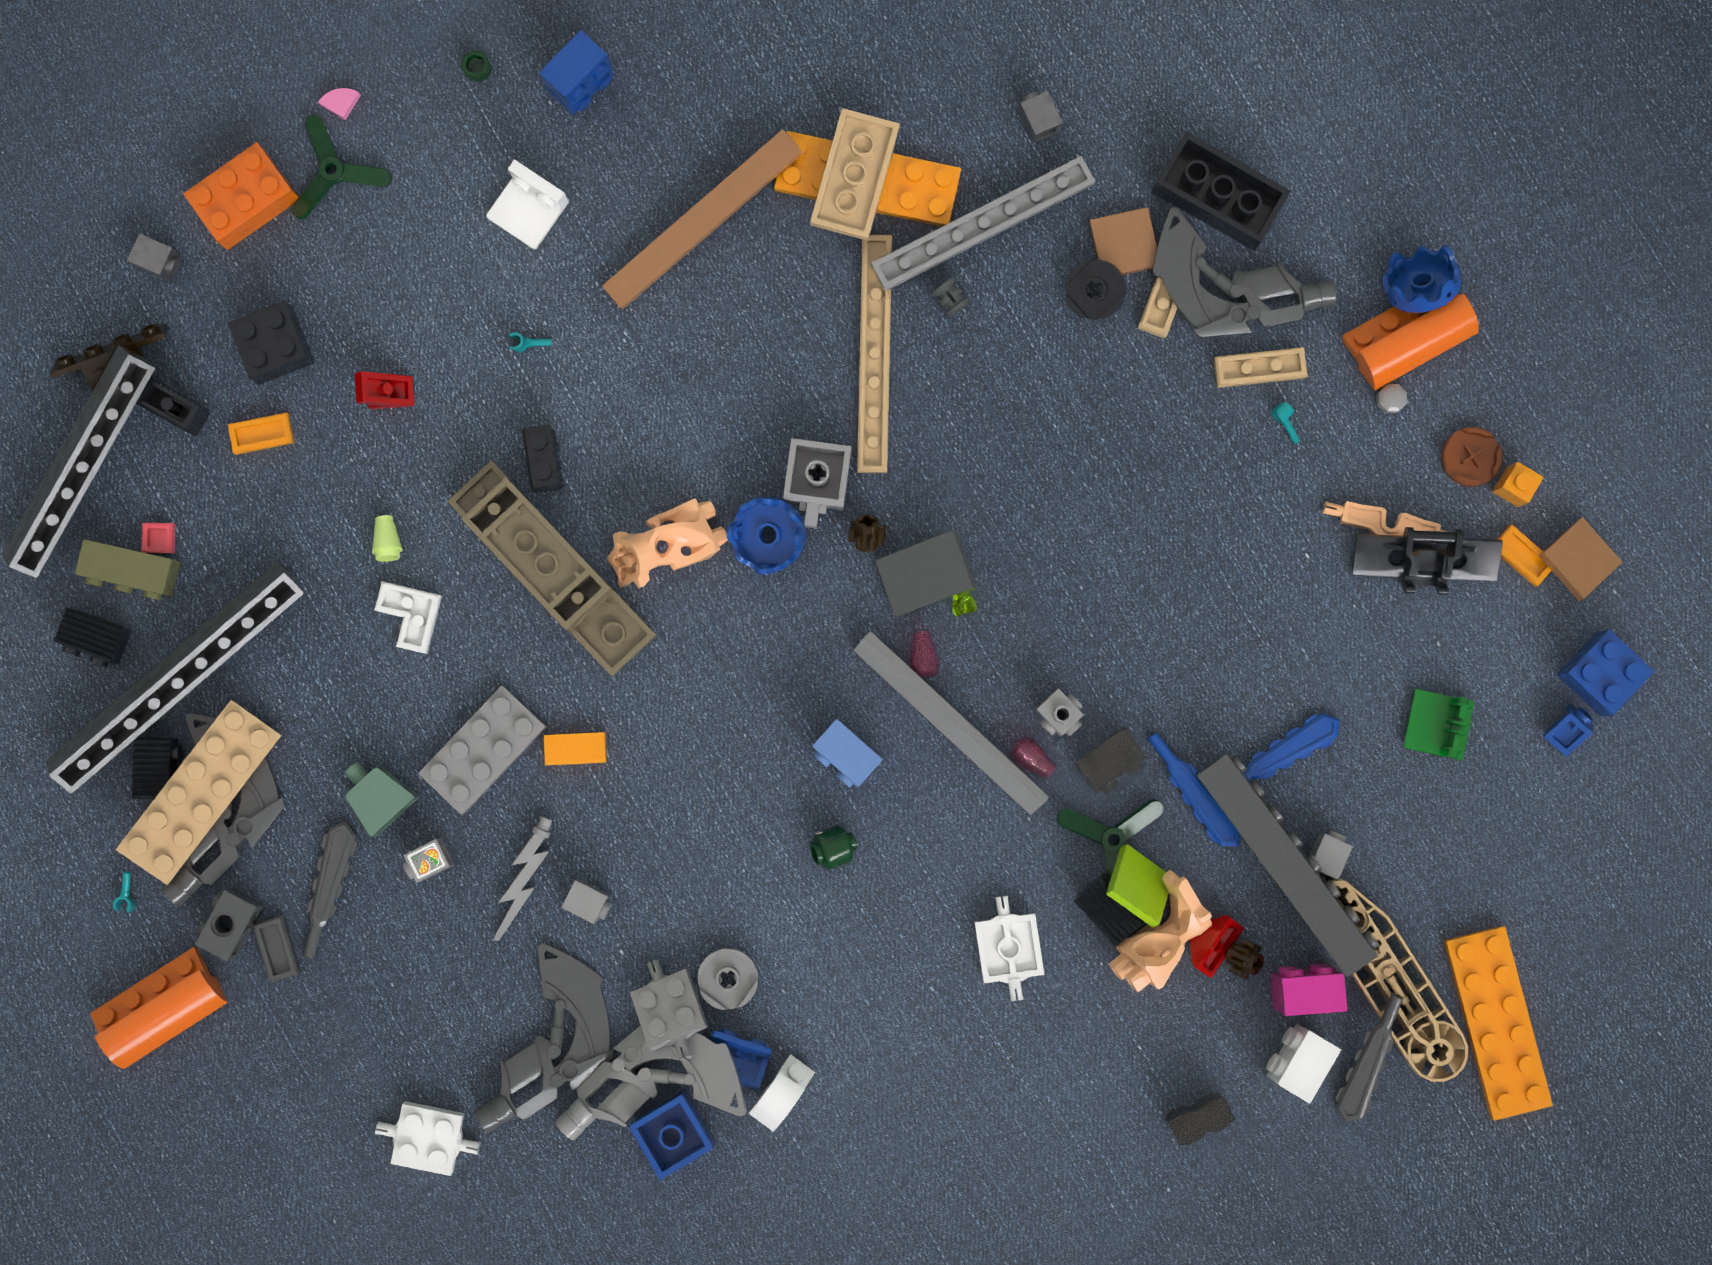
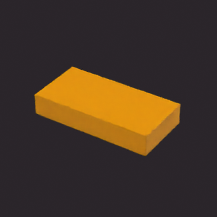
(261, 433)
(1523, 555)
(575, 748)

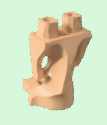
(637, 553)
(1154, 952)

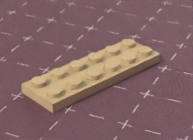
(198, 792)

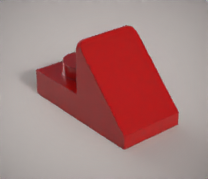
(384, 390)

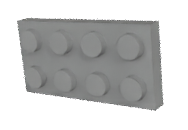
(482, 750)

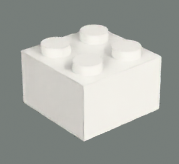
(1302, 1062)

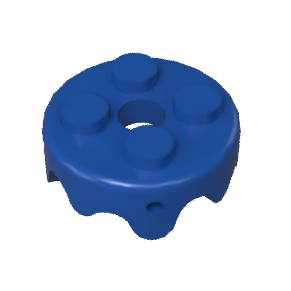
(1424, 266)
(747, 536)

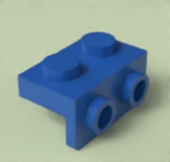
(749, 1057)

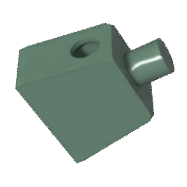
(377, 797)

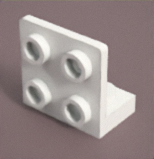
(527, 206)

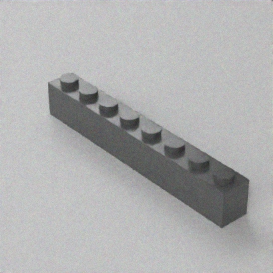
(77, 462)
(1288, 864)

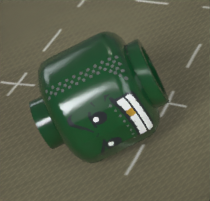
(833, 847)

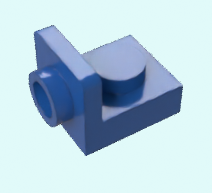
(1570, 730)

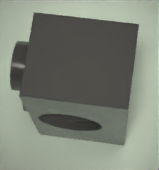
(242, 911)

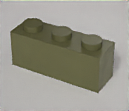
(127, 569)

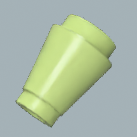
(386, 539)

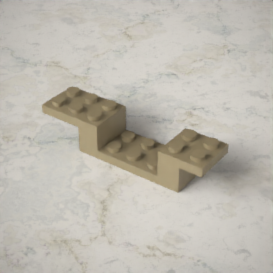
(551, 568)

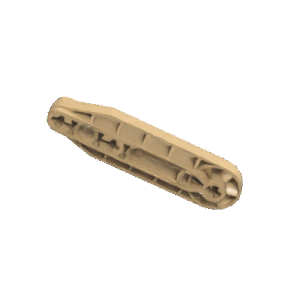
(1436, 1031)

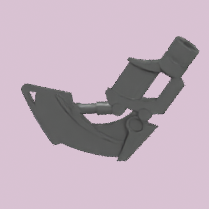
(1179, 264)
(256, 812)
(578, 991)

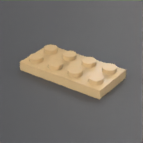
(855, 174)

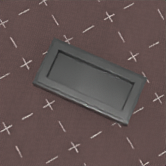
(276, 949)

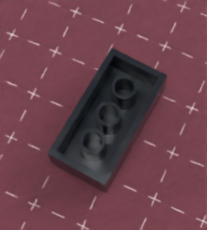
(1220, 191)

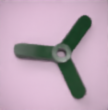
(328, 159)
(1099, 833)

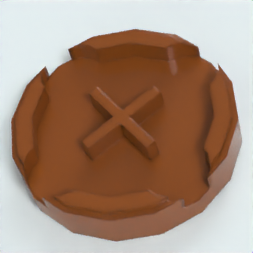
(1471, 456)

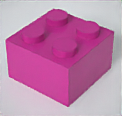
(1308, 991)

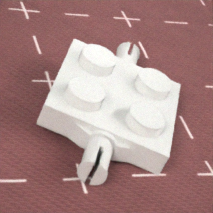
(1009, 948)
(427, 1138)

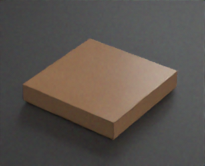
(1125, 240)
(1580, 559)

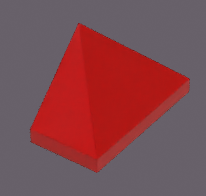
(1212, 945)

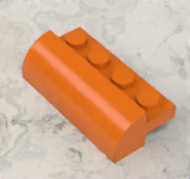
(1404, 340)
(157, 1009)

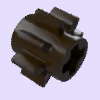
(866, 533)
(1244, 959)

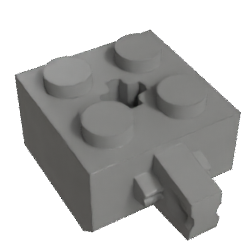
(819, 495)

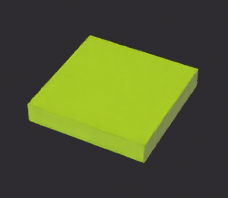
(1138, 886)

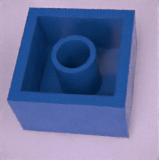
(577, 73)
(1605, 673)
(672, 1134)

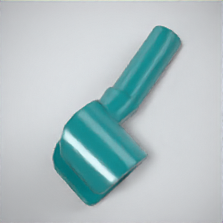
(527, 342)
(1281, 414)
(125, 894)

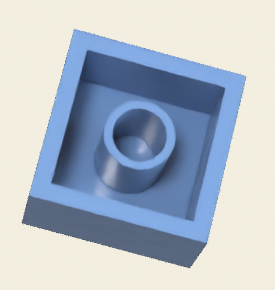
(846, 753)

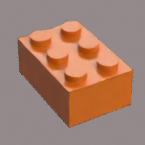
(241, 196)

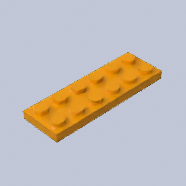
(911, 190)
(1498, 1023)

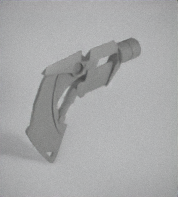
(709, 1072)

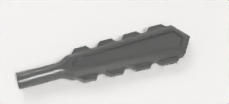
(333, 866)
(1363, 1079)

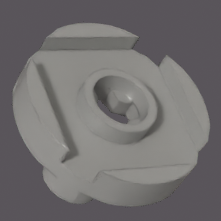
(710, 980)

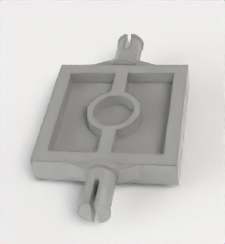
(668, 1010)

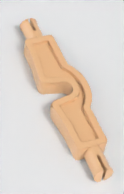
(1374, 519)

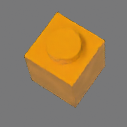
(1517, 484)

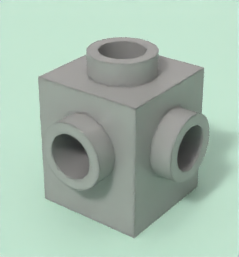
(1048, 712)

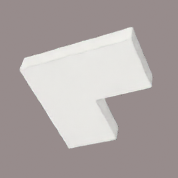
(418, 613)

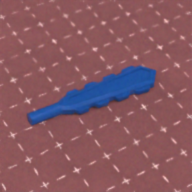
(1298, 743)
(1194, 793)

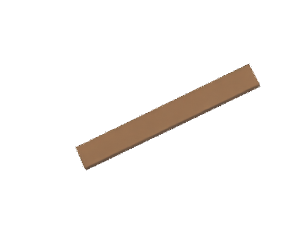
(702, 219)

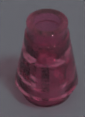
(924, 656)
(1032, 757)

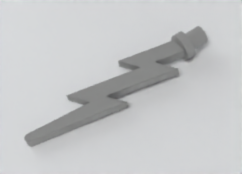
(532, 860)

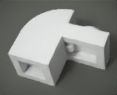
(782, 1093)

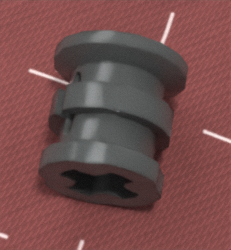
(957, 294)

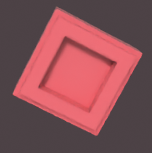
(158, 538)

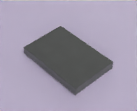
(926, 573)

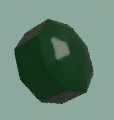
(476, 66)

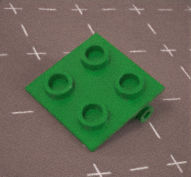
(1438, 724)

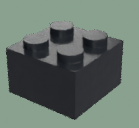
(271, 342)

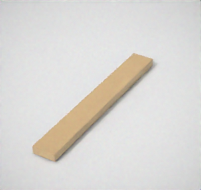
(874, 361)

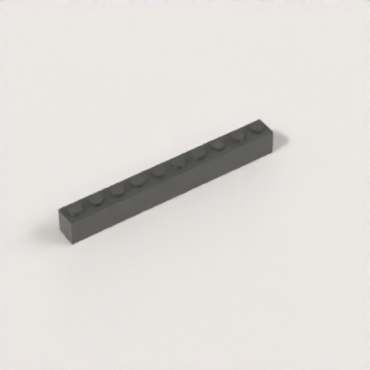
(174, 677)

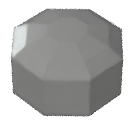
(1391, 398)

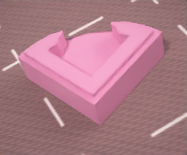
(340, 101)

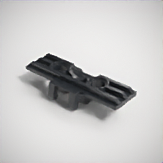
(1427, 565)

